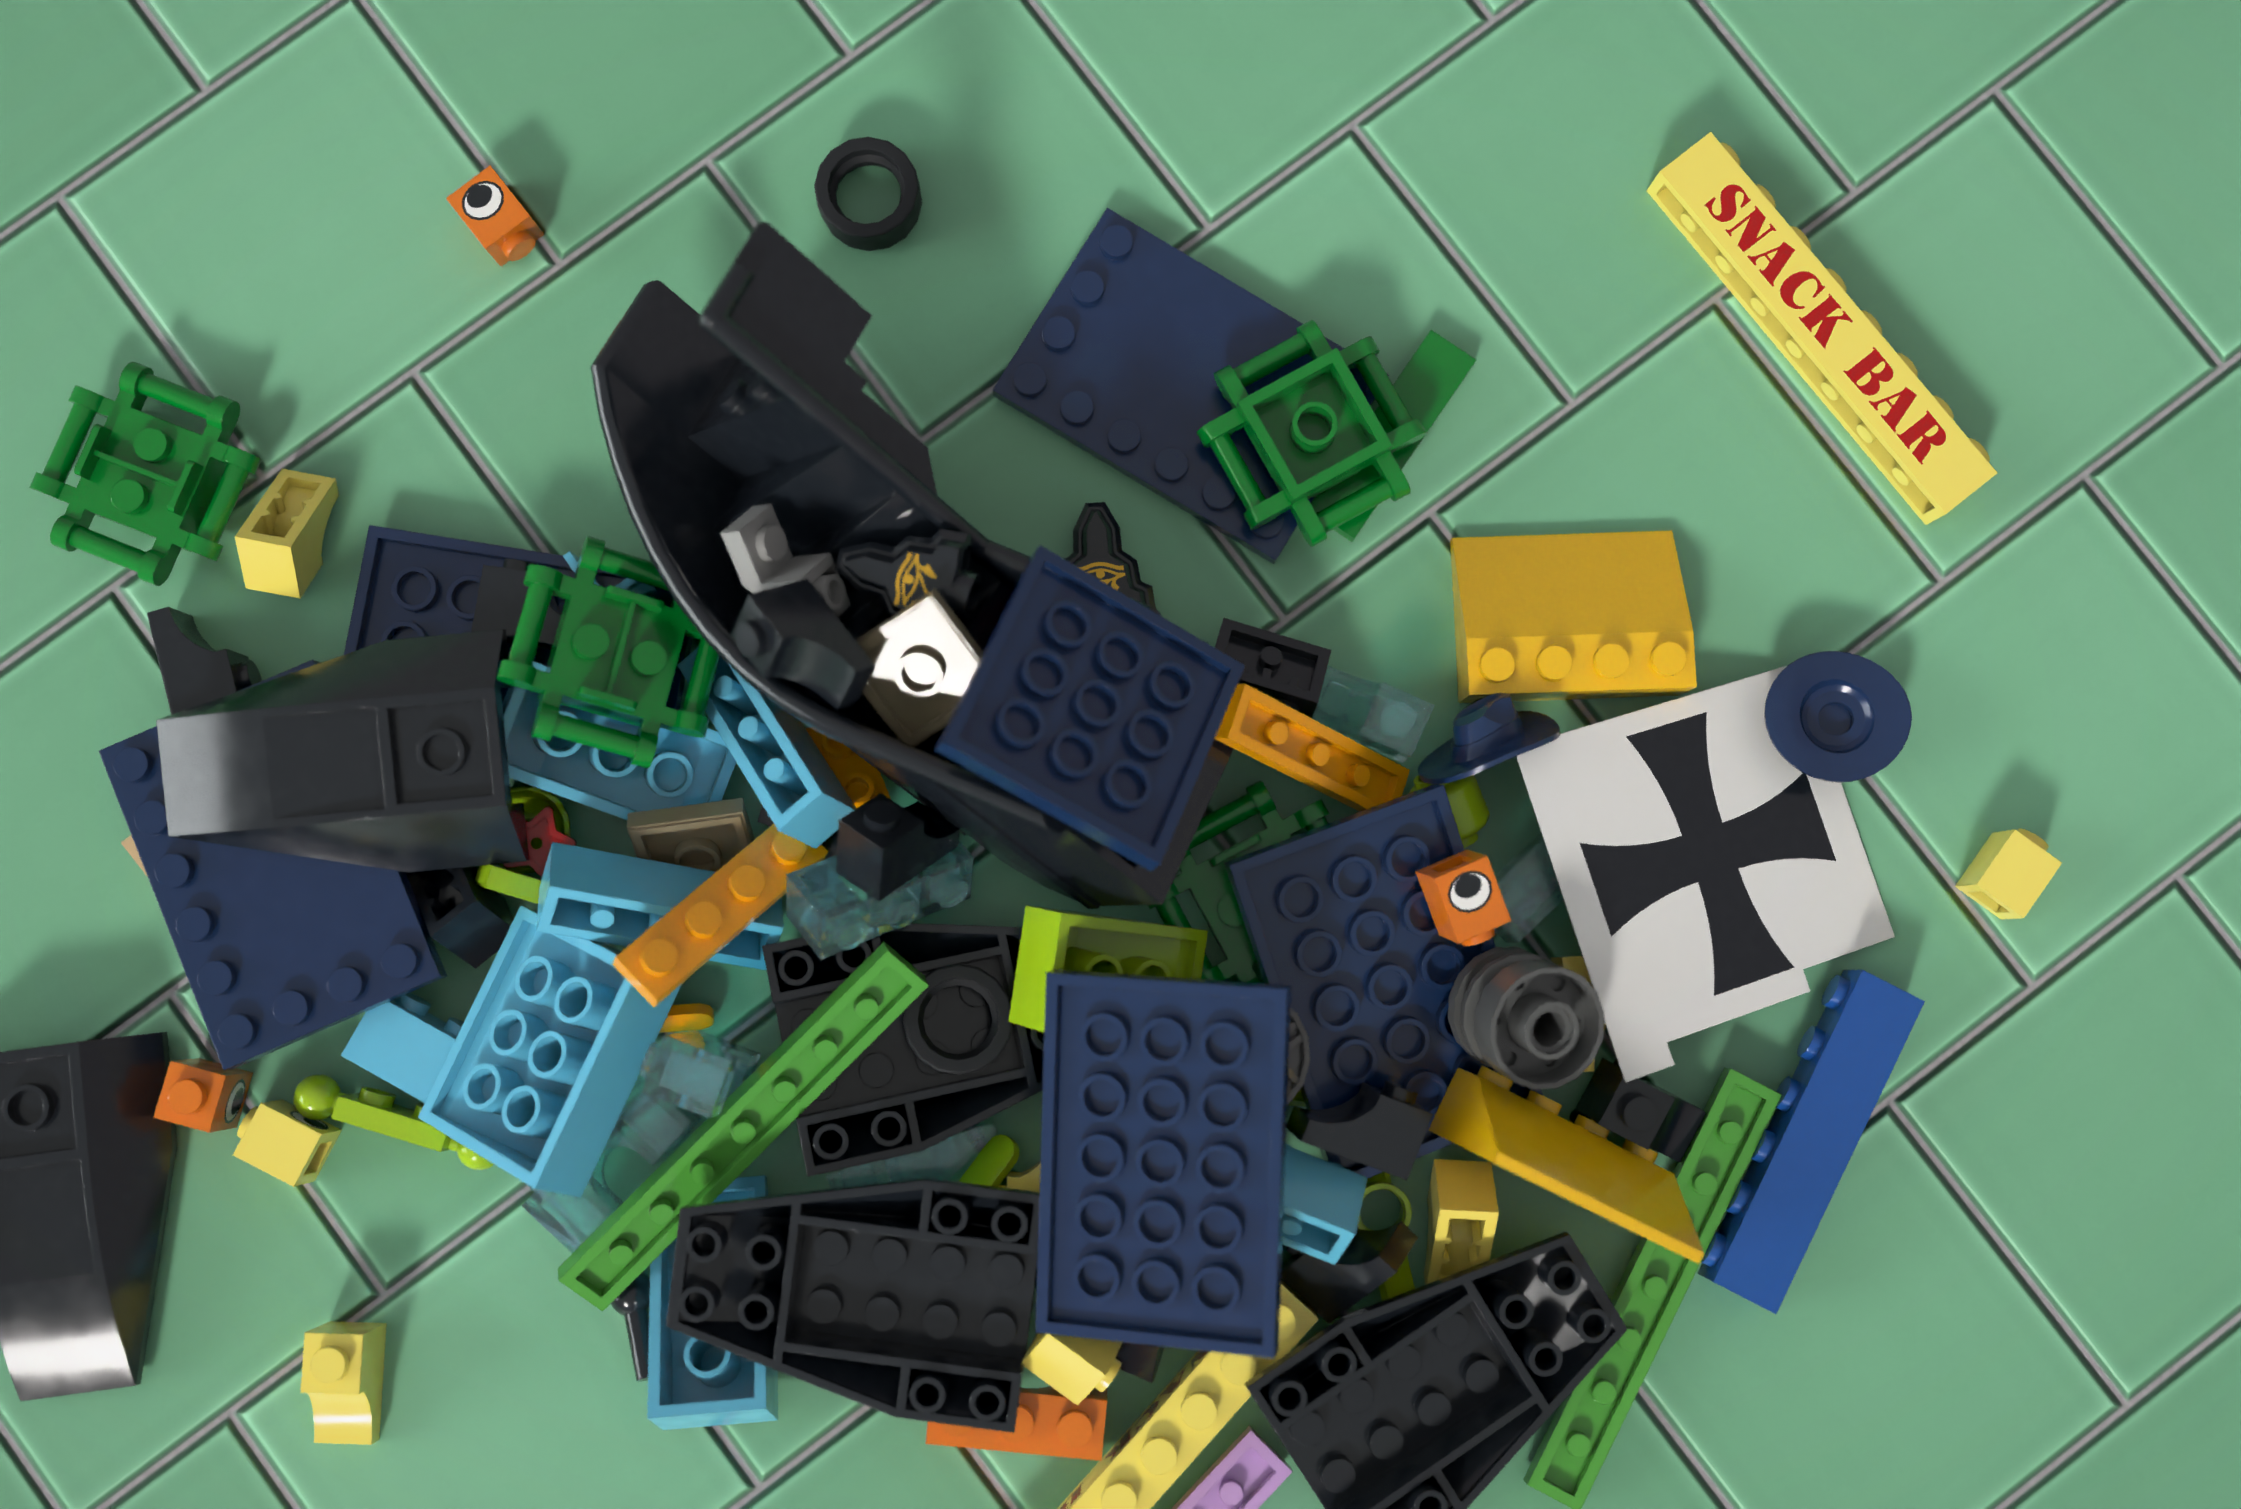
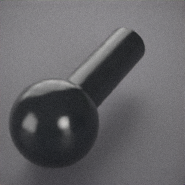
(634, 1305)

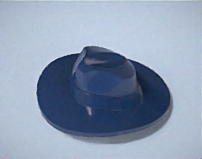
(1837, 716)
(1484, 736)

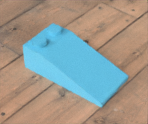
(681, 773)
(696, 1381)

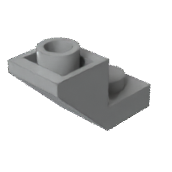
(765, 560)

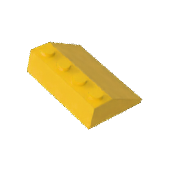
(1571, 616)
(1567, 1157)

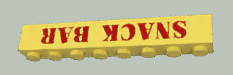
(1821, 329)
(1183, 1420)

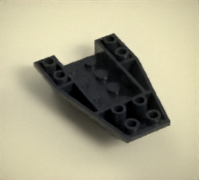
(356, 760)
(888, 1097)
(81, 1210)
(871, 1291)
(1440, 1382)

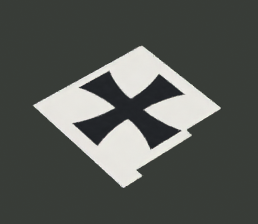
(1698, 865)

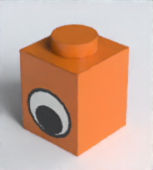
(495, 217)
(1464, 897)
(203, 1095)

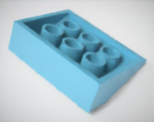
(545, 1058)

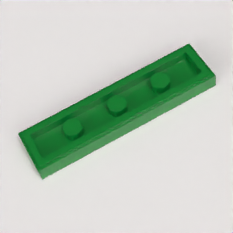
(1425, 390)

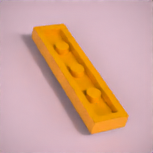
(1309, 751)
(713, 914)

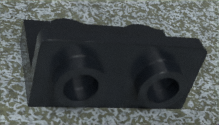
(1276, 664)

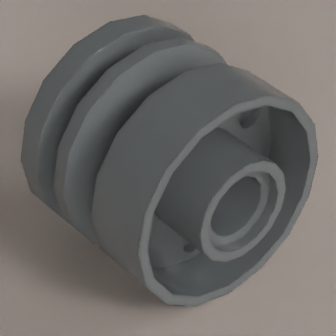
(1526, 1017)

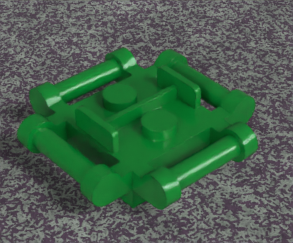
(1312, 431)
(146, 474)
(608, 656)
(1211, 884)

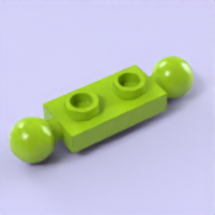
(375, 1110)

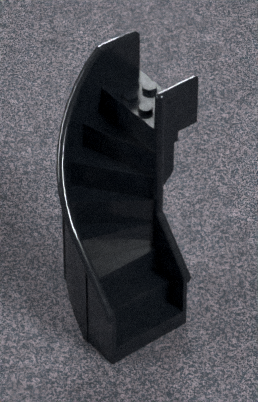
(765, 412)

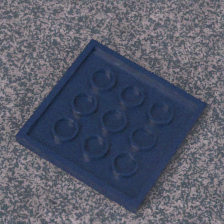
(1092, 709)

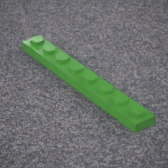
(746, 1126)
(1652, 1293)

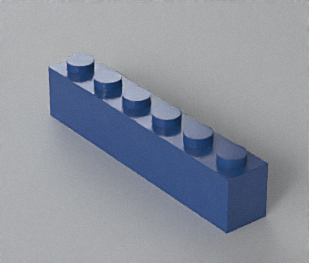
(1810, 1136)

